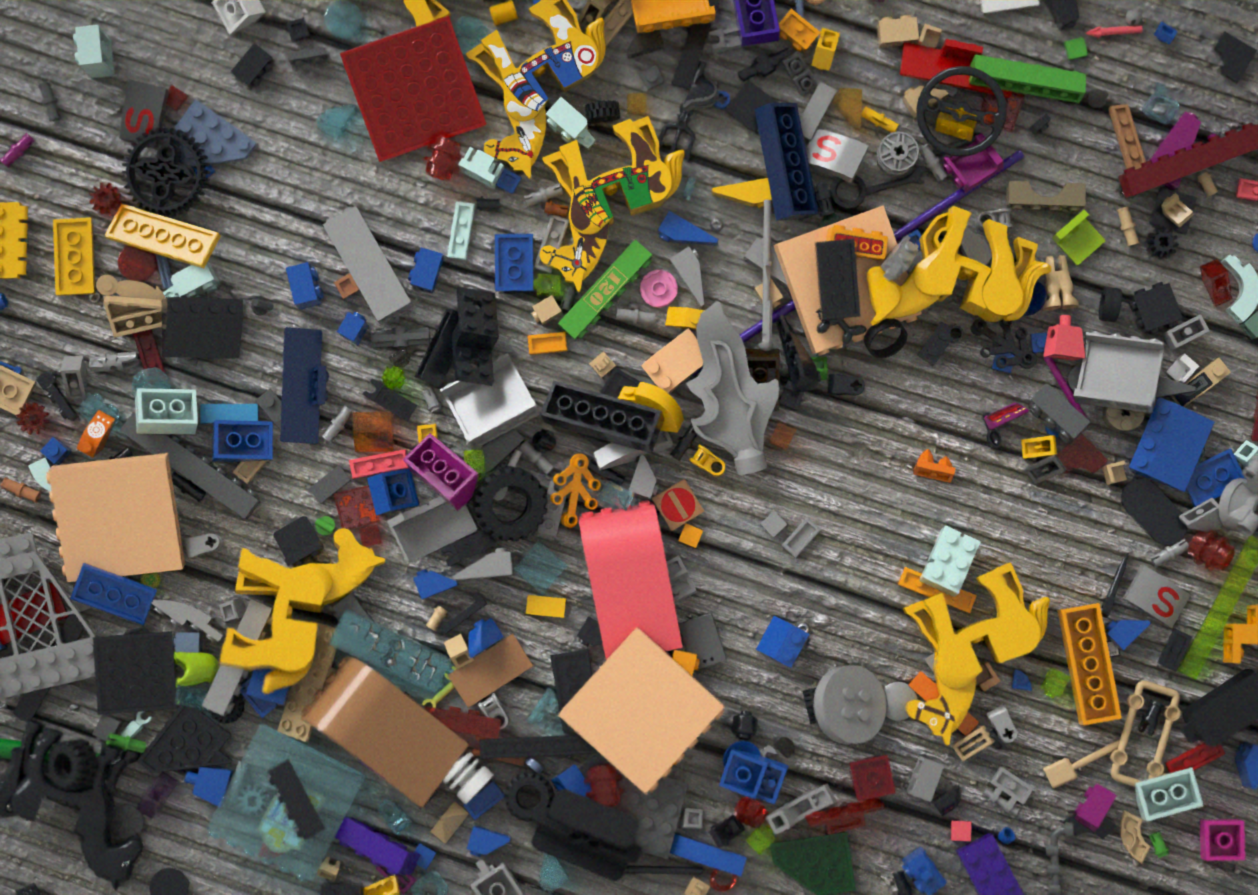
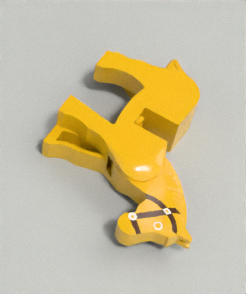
(955, 663)

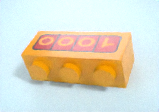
(867, 245)

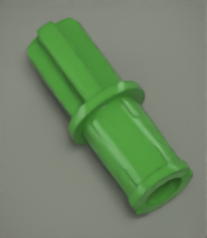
(126, 743)

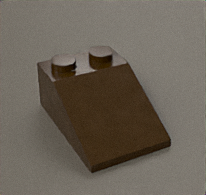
(764, 366)

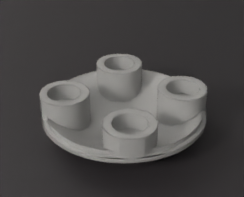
(897, 696)

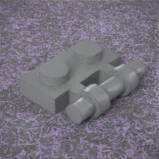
(1010, 785)

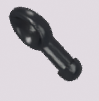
(993, 436)

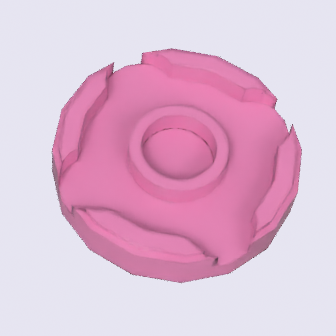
(658, 288)

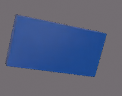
(113, 594)

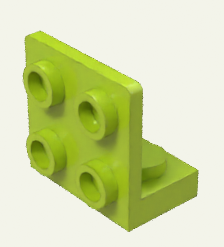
(1078, 238)

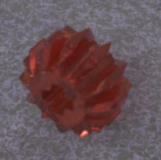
(101, 192)
(32, 411)
(750, 812)

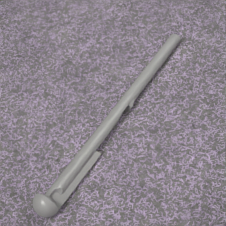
(766, 344)

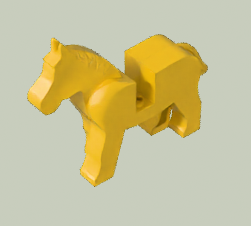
(303, 588)

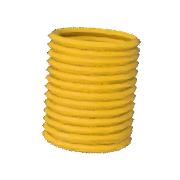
(503, 13)

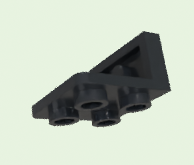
(298, 542)

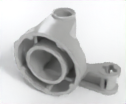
(1240, 502)

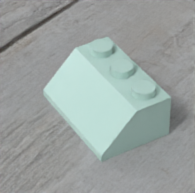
(1167, 794)

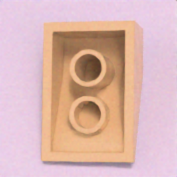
(675, 362)

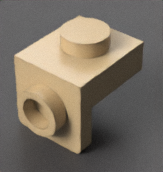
(1176, 210)

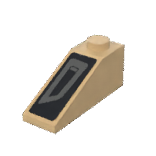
(1203, 381)

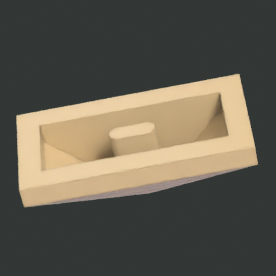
(449, 822)

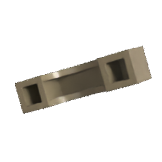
(1020, 195)

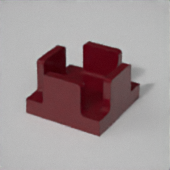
(872, 777)

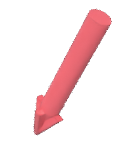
(1097, 32)

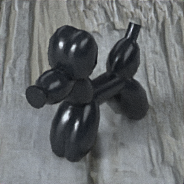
(848, 331)

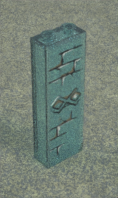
(390, 651)

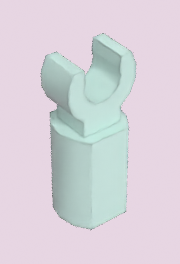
(135, 726)

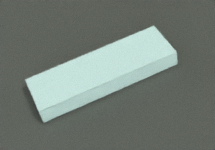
(461, 230)

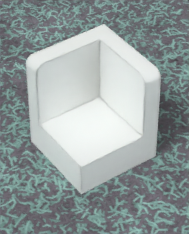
(1182, 368)

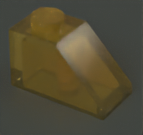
(849, 105)

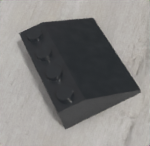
(201, 327)

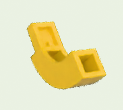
(656, 398)

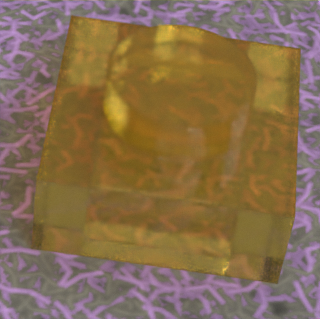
(636, 102)

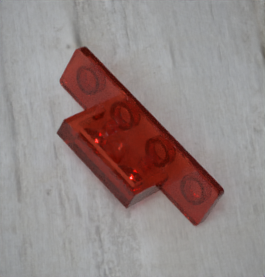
(466, 722)
(844, 817)

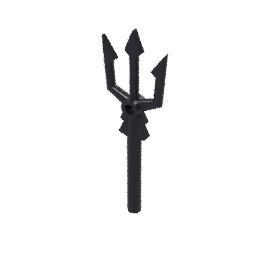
(683, 120)

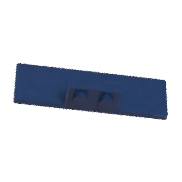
(302, 385)

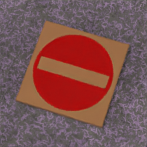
(678, 504)

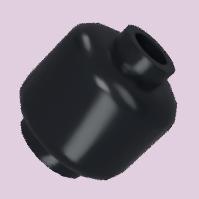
(744, 725)

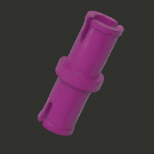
(17, 150)

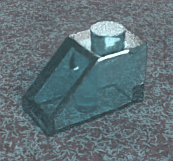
(336, 120)
(552, 874)

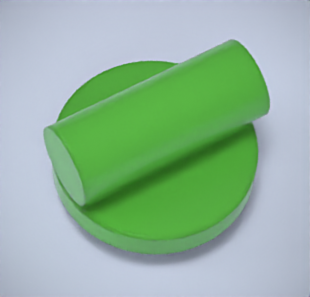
(325, 525)

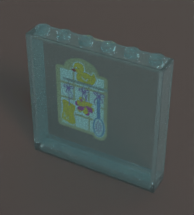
(257, 821)

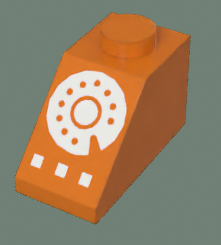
(96, 434)

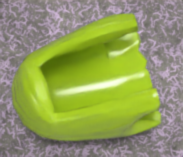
(197, 667)

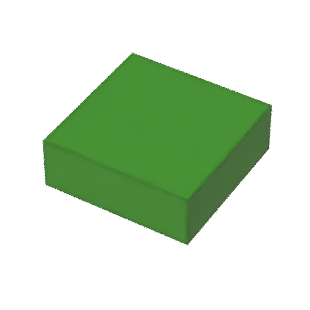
(1075, 48)

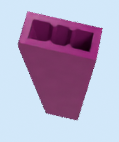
(1180, 136)

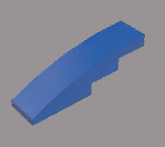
(708, 855)

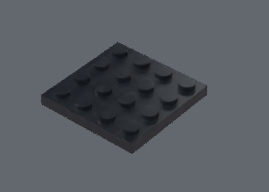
(134, 672)

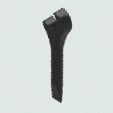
(913, 178)
(1109, 600)

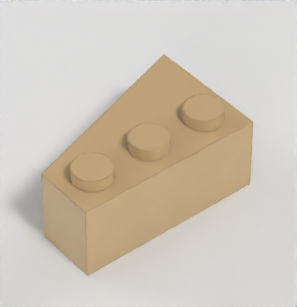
(132, 314)

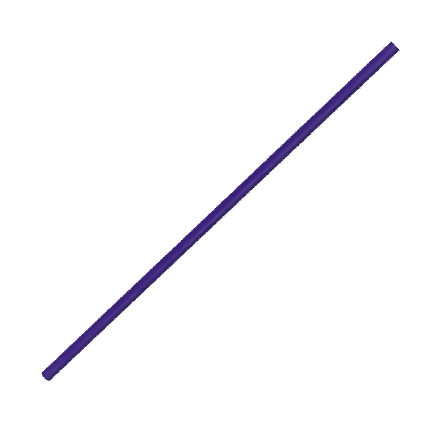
(899, 234)

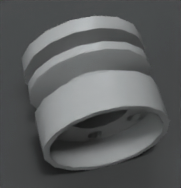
(886, 155)

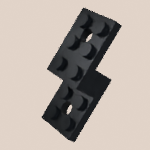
(475, 336)

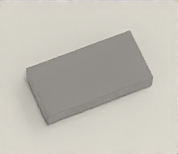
(801, 537)

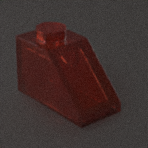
(1216, 282)

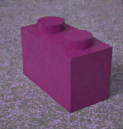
(1095, 806)

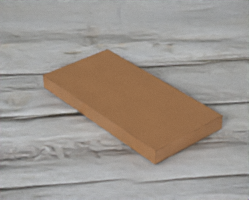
(490, 670)

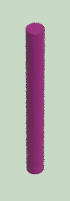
(1063, 384)

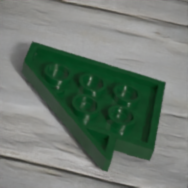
(817, 862)

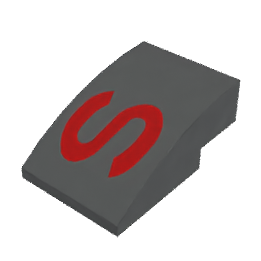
(142, 110)

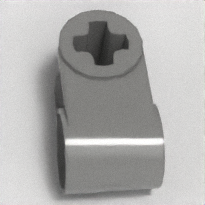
(1001, 216)
(200, 545)
(494, 709)
(1001, 720)

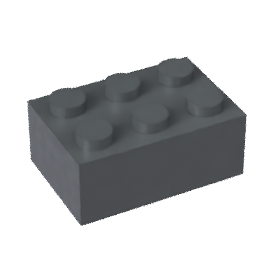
(1058, 414)

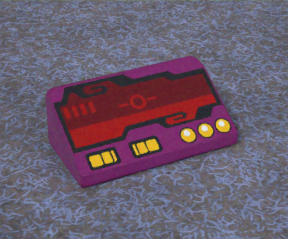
(1005, 415)

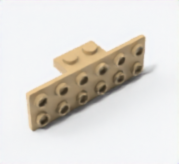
(304, 690)

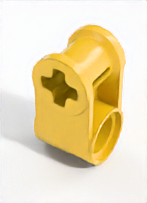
(707, 461)

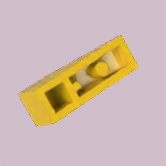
(748, 193)

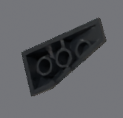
(799, 363)

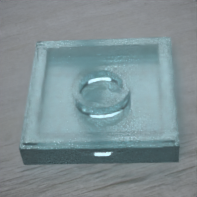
(540, 567)

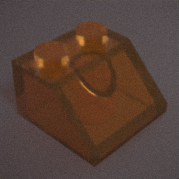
(373, 431)

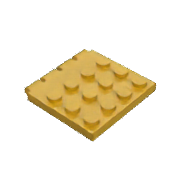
(11, 233)

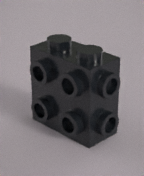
(1155, 308)

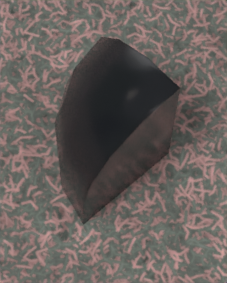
(948, 801)

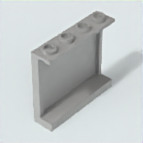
(1120, 372)
(491, 410)

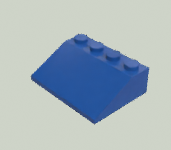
(1171, 445)

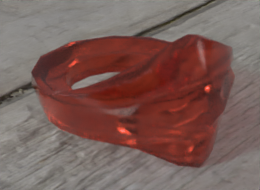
(723, 888)

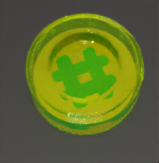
(151, 579)

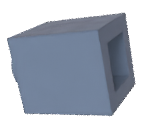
(188, 642)

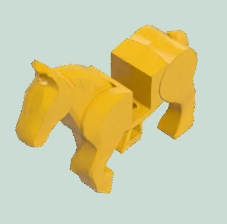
(990, 293)

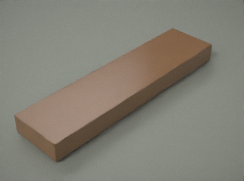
(1127, 136)

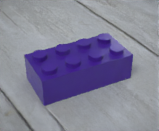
(756, 21)
(988, 867)

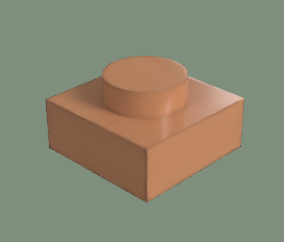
(346, 286)

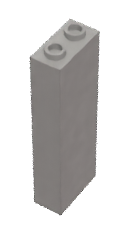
(367, 265)

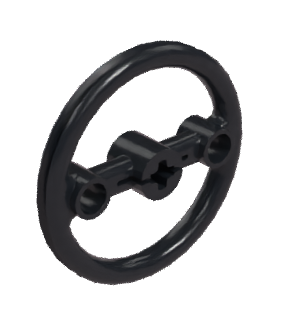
(923, 106)

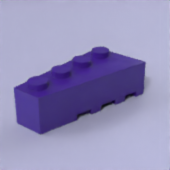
(377, 847)

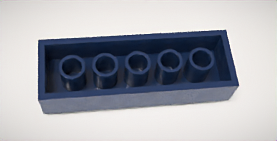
(786, 161)

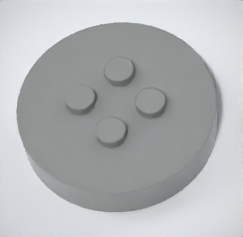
(850, 704)

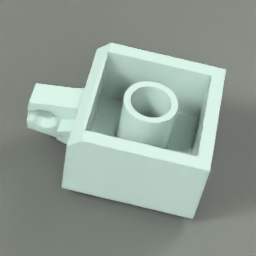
(569, 124)
(193, 282)

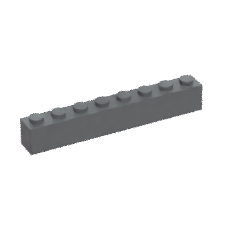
(196, 469)

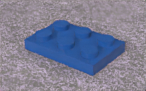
(514, 263)
(1213, 476)

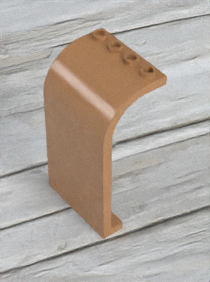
(384, 729)

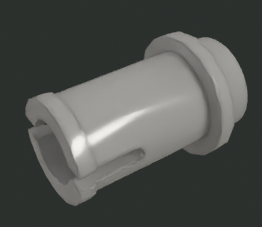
(431, 400)

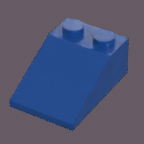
(242, 441)

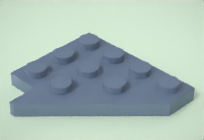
(217, 137)

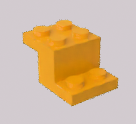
(1239, 634)

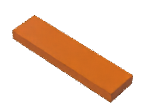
(928, 690)

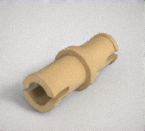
(1128, 226)

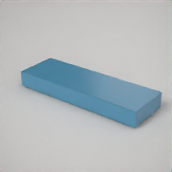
(236, 412)

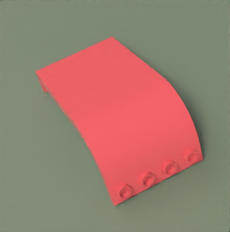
(629, 576)

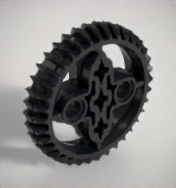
(132, 165)

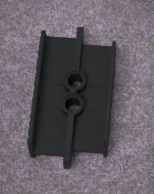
(1223, 710)
(586, 834)

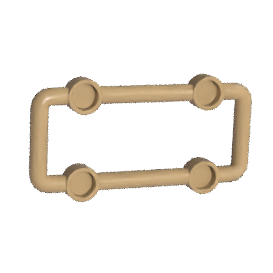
(1135, 702)

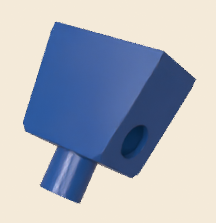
(210, 783)

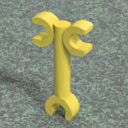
(442, 693)

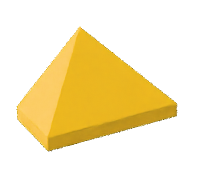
(387, 886)

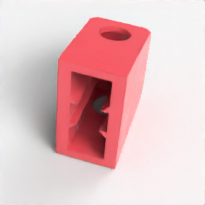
(1064, 341)

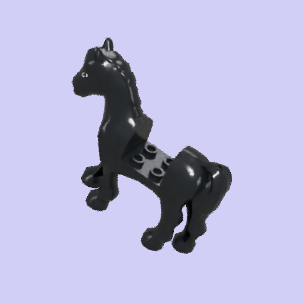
(26, 784)

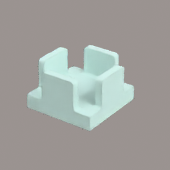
(481, 167)

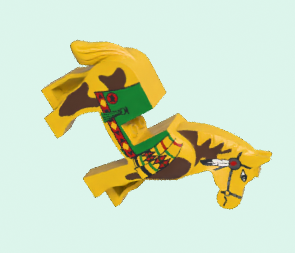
(643, 186)

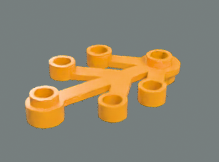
(574, 488)

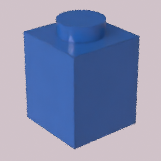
(56, 451)

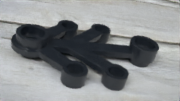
(1006, 345)

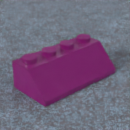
(442, 471)

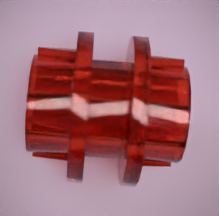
(443, 158)
(1214, 552)
(603, 785)

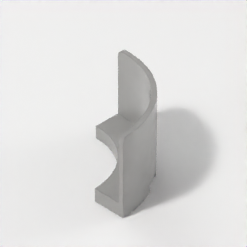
(431, 528)

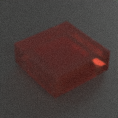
(176, 98)
(370, 535)

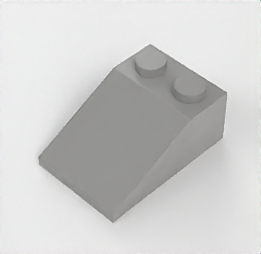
(492, 565)

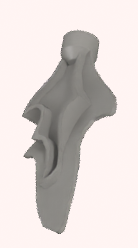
(733, 401)

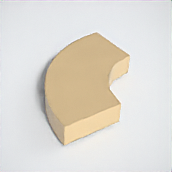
(1131, 836)

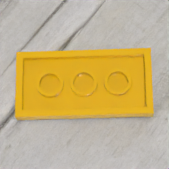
(74, 256)

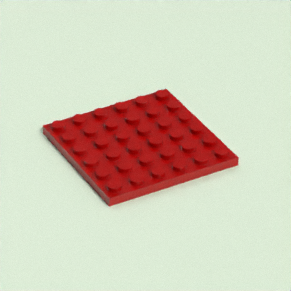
(413, 88)

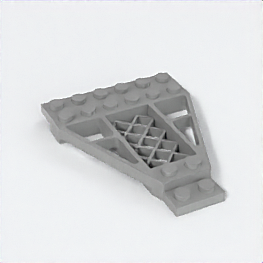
(47, 665)

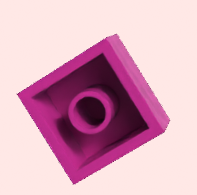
(1222, 839)

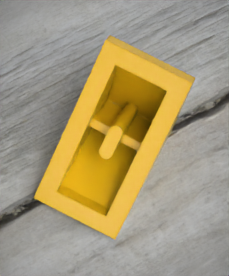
(1039, 447)

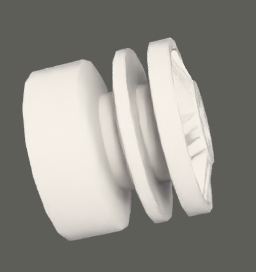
(467, 777)

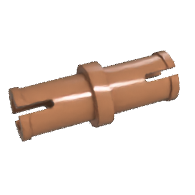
(20, 490)

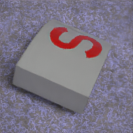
(835, 154)
(1156, 596)

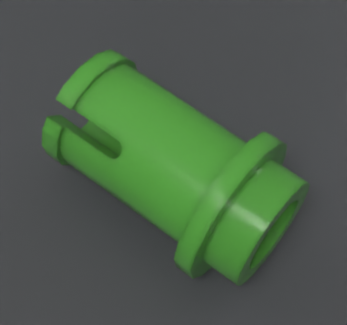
(1159, 844)

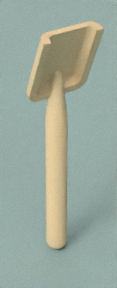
(1064, 772)

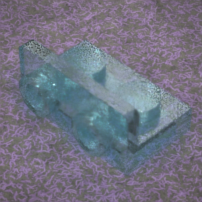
(94, 403)

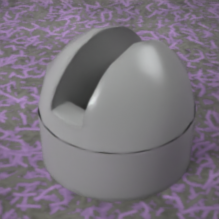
(1133, 16)

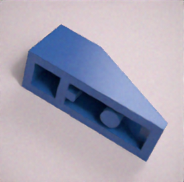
(681, 231)

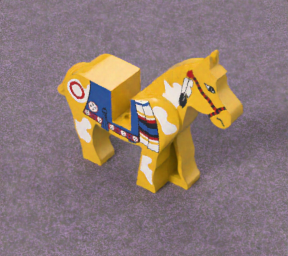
(569, 61)

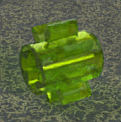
(393, 377)

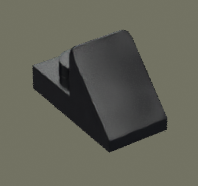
(726, 830)

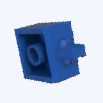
(924, 872)

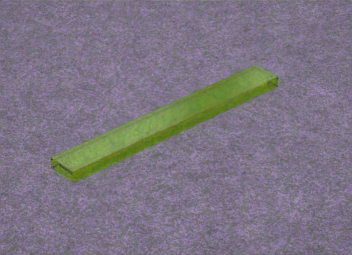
(1221, 609)

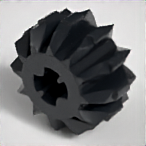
(1154, 243)

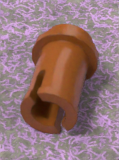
(556, 209)

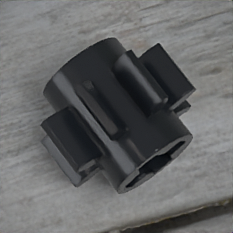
(544, 441)

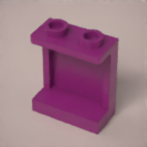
(973, 169)

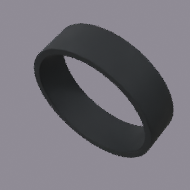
(892, 349)

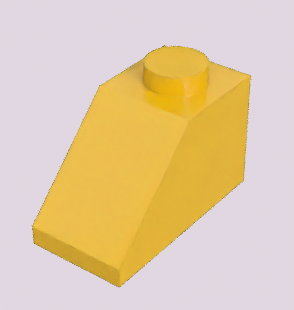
(825, 49)
(683, 317)

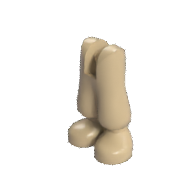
(1059, 282)

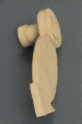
(109, 285)

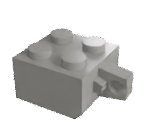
(495, 880)

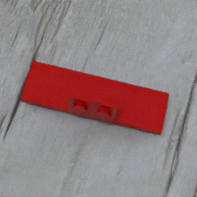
(926, 62)

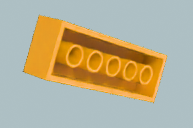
(1089, 664)

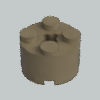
(1116, 422)

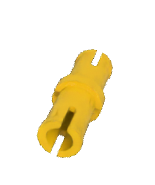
(879, 120)

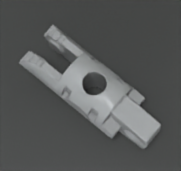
(114, 362)

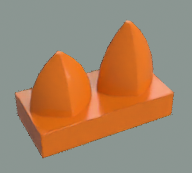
(927, 468)

